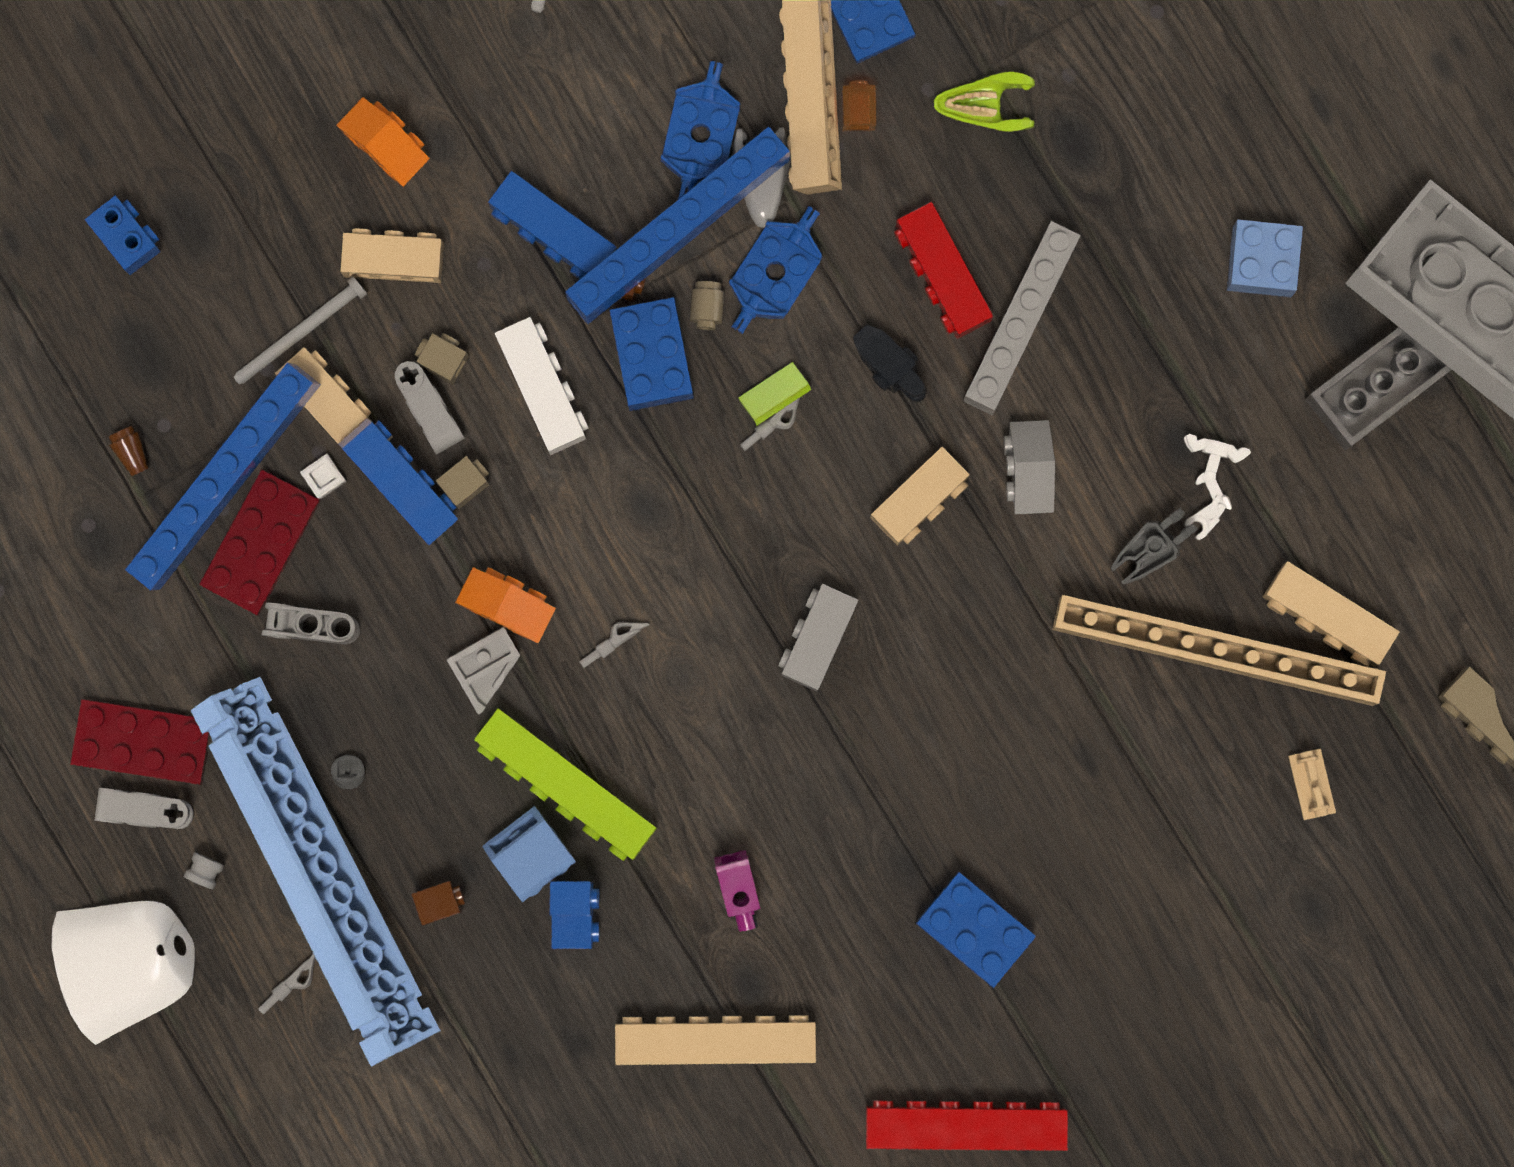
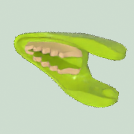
(980, 102)

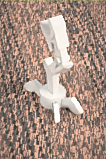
(1209, 515)

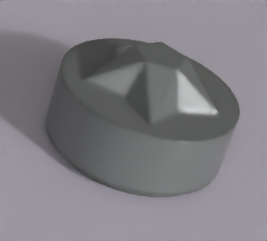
(348, 772)

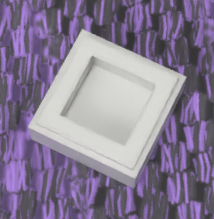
(323, 476)

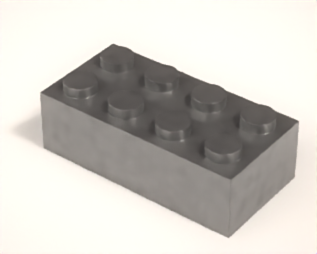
(1375, 387)

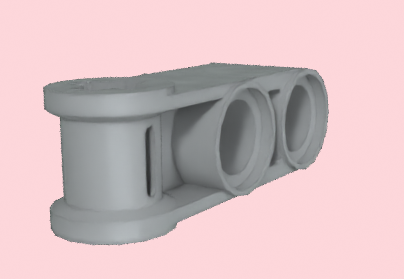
(428, 408)
(287, 623)
(141, 809)

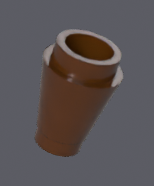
(129, 450)

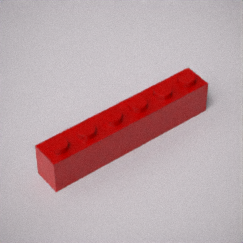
(966, 1128)

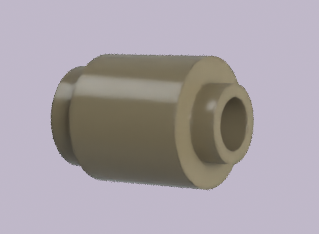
(707, 305)

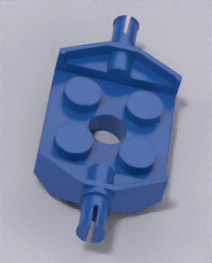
(696, 106)
(782, 245)

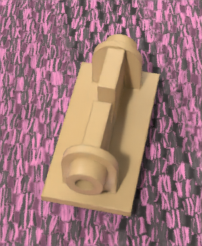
(1312, 784)

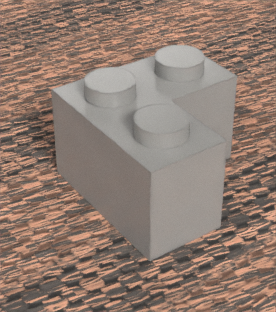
(1031, 467)

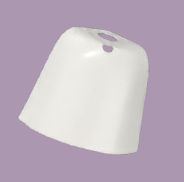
(112, 964)

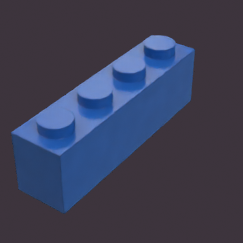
(549, 225)
(398, 481)

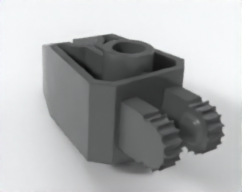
(1158, 544)

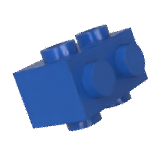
(124, 234)

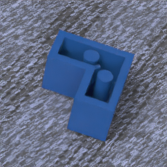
(573, 915)

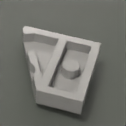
(484, 666)

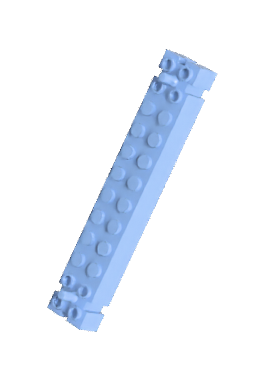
(315, 870)

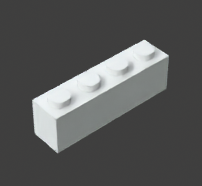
(540, 385)

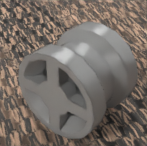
(203, 871)

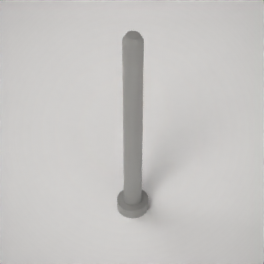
(300, 331)

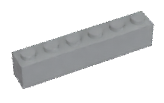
(1021, 318)

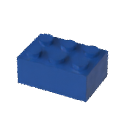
(651, 354)
(975, 929)

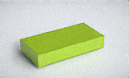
(774, 393)

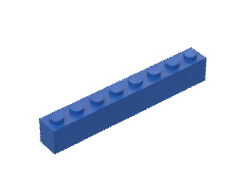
(678, 225)
(223, 477)

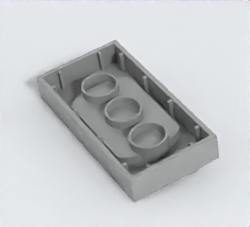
(1449, 289)

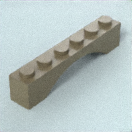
(1476, 706)

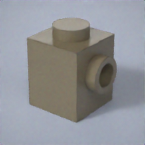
(442, 357)
(464, 481)

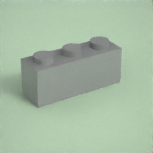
(818, 637)

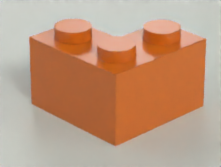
(384, 140)
(506, 603)

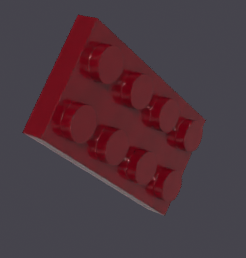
(259, 542)
(140, 742)

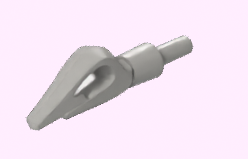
(769, 425)
(615, 640)
(284, 988)

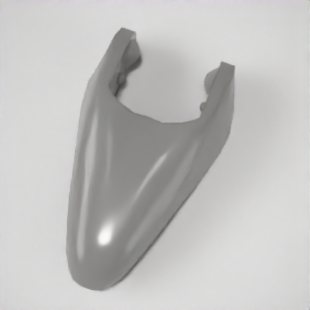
(765, 199)

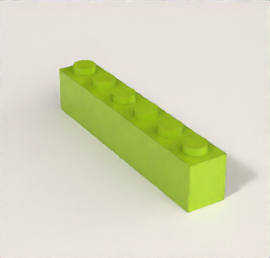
(565, 784)

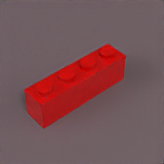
(943, 270)

